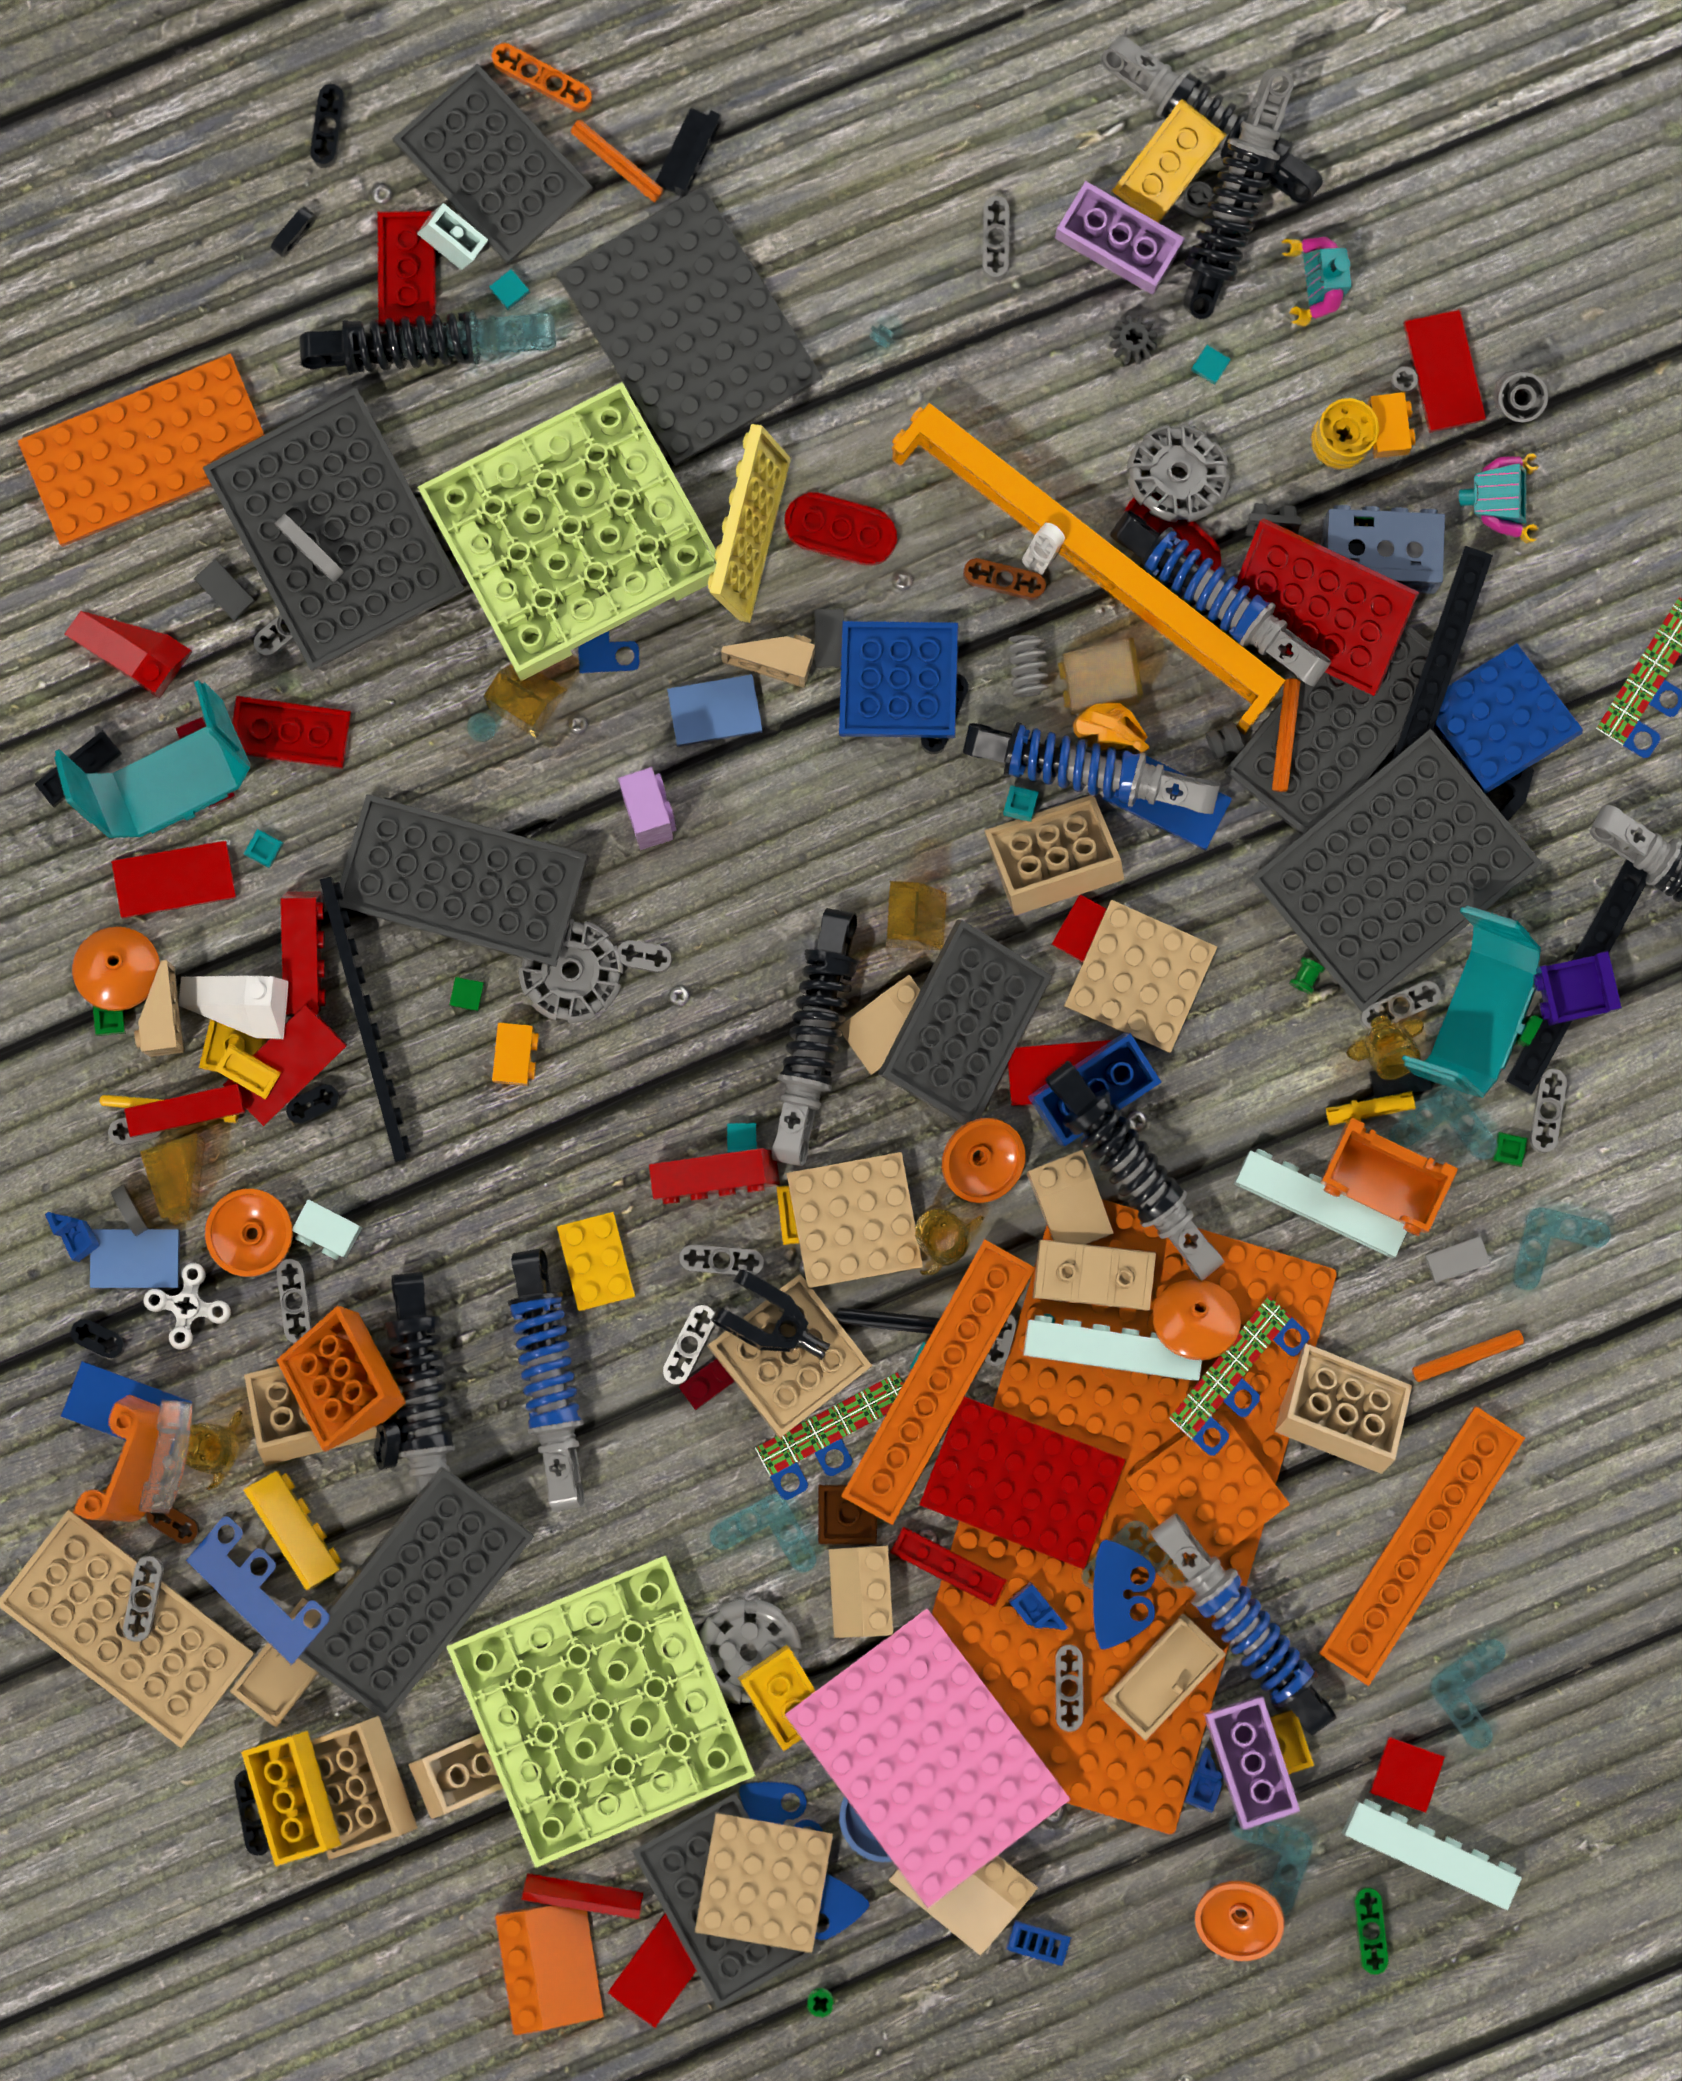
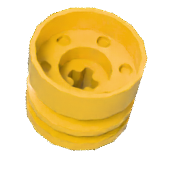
(1353, 420)

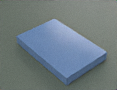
(714, 710)
(135, 1261)

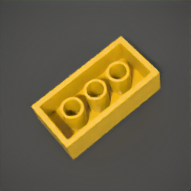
(291, 1798)

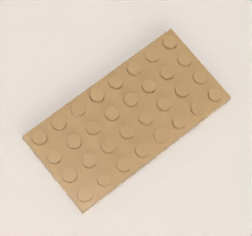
(77, 1604)

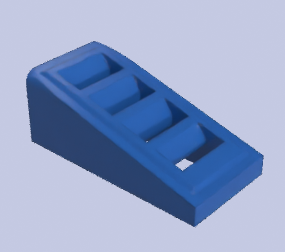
(1014, 1937)

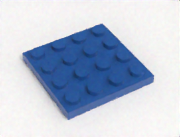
(898, 679)
(1504, 719)

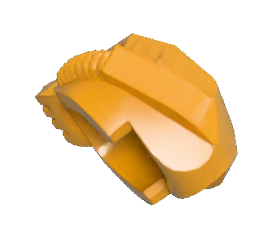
(1111, 727)

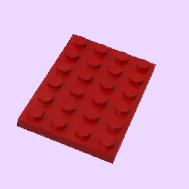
(1329, 602)
(1022, 1482)

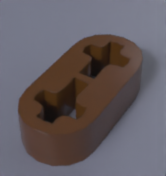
(170, 1530)

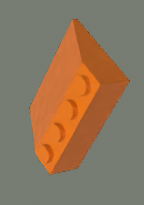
(340, 1379)
(548, 1967)

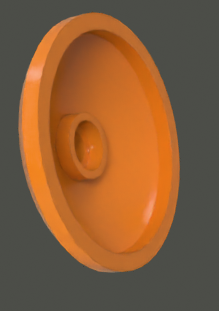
(118, 985)
(993, 1170)
(229, 1230)
(1196, 1333)
(1238, 1933)

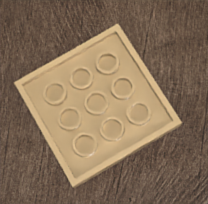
(1140, 976)
(854, 1220)
(795, 1383)
(763, 1882)

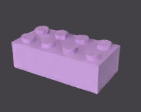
(1119, 238)
(648, 807)
(1251, 1762)

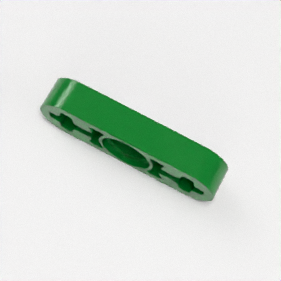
(1366, 1953)

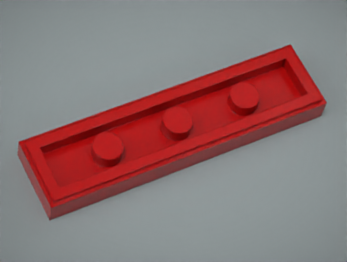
(184, 1110)
(949, 1566)
(582, 1896)

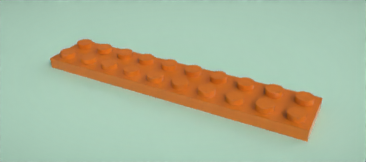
(938, 1382)
(1421, 1545)

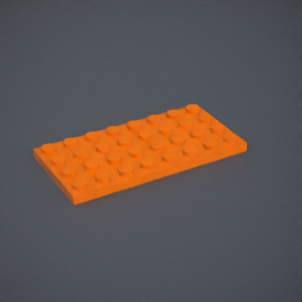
(139, 449)

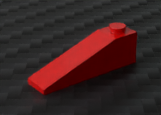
(136, 652)

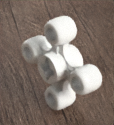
(183, 1320)

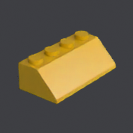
(293, 1530)

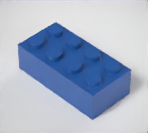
(1114, 1067)

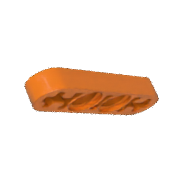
(540, 80)

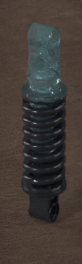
(443, 340)

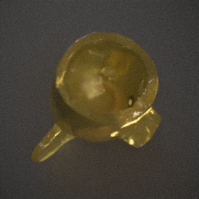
(1386, 1045)
(944, 1237)
(214, 1448)

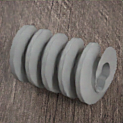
(1027, 665)

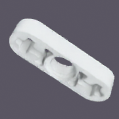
(1043, 548)
(707, 1328)

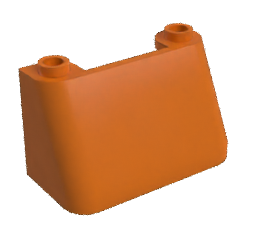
(1387, 1177)
(121, 1499)

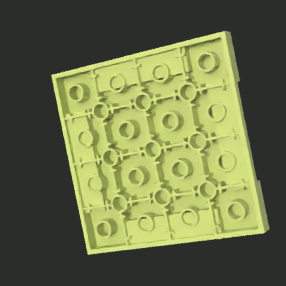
(571, 530)
(600, 1711)

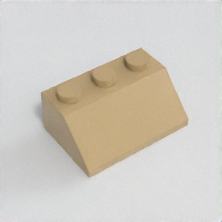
(861, 1591)

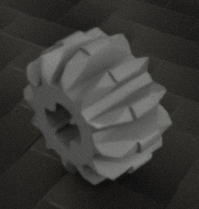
(1139, 332)

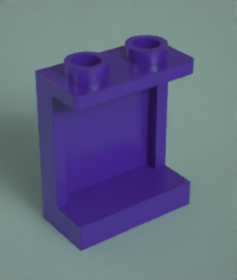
(1577, 989)

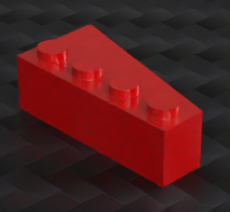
(302, 949)
(713, 1174)

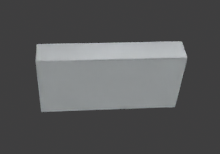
(1457, 1259)

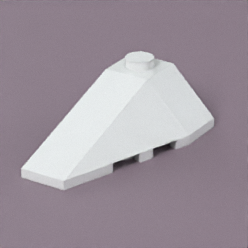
(241, 1002)

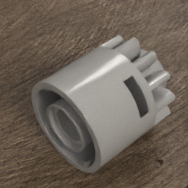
(1534, 398)

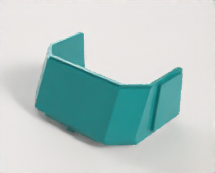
(165, 783)
(1485, 1007)

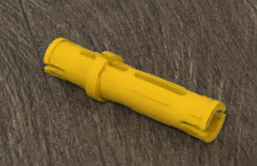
(1370, 1108)

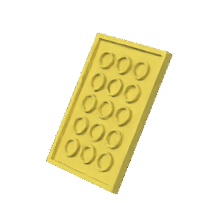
(749, 523)

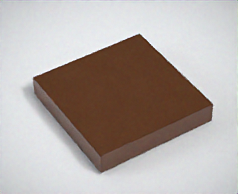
(842, 1520)

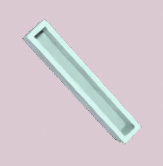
(1306, 1198)
(1105, 1349)
(1431, 1855)

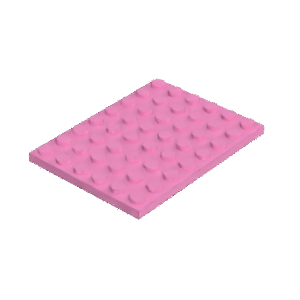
(927, 1758)

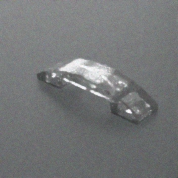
(169, 1457)

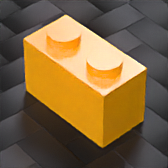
(1394, 431)
(514, 1054)

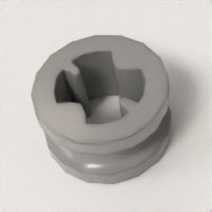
(1408, 373)

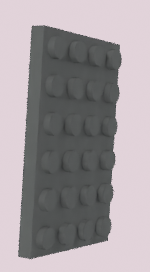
(492, 163)
(965, 1024)
(676, 1872)

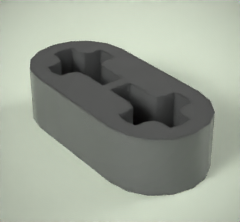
(129, 1210)

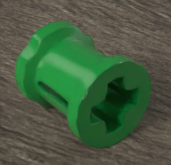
(1306, 975)
(821, 1993)

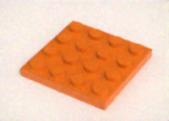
(1215, 1495)

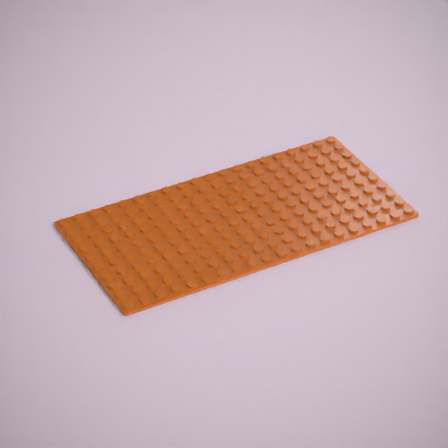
(1126, 1414)

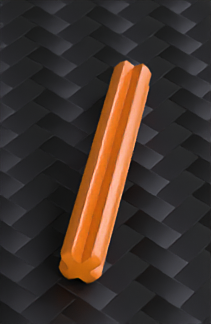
(617, 160)
(1286, 735)
(1467, 1355)

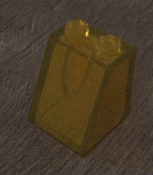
(1101, 676)
(524, 702)
(915, 916)
(176, 1176)

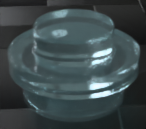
(882, 335)
(481, 727)

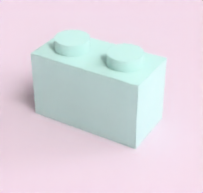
(452, 236)
(326, 1229)

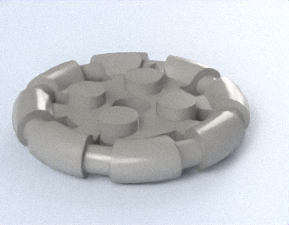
(1178, 489)
(579, 986)
(743, 1633)

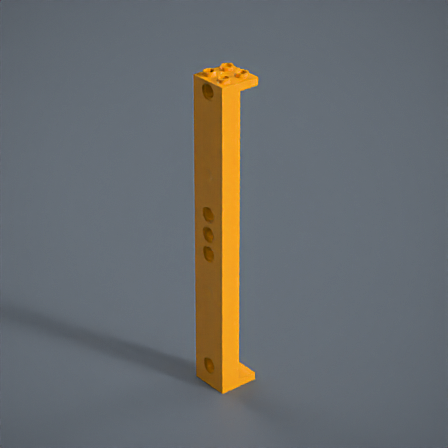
(1093, 557)

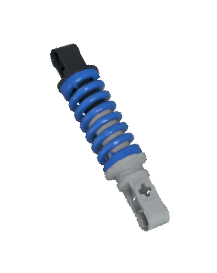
(1240, 616)
(1118, 777)
(553, 1415)
(1221, 1594)

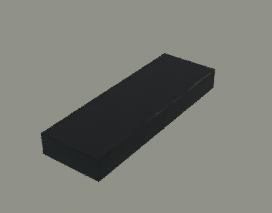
(90, 758)

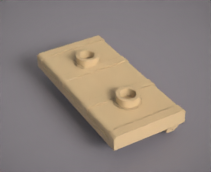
(1094, 1275)
(1164, 1676)
(271, 1682)

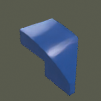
(75, 1234)
(1035, 1609)
(1204, 1784)

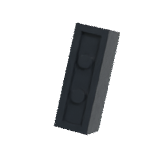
(688, 151)

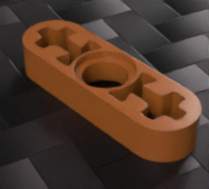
(994, 586)

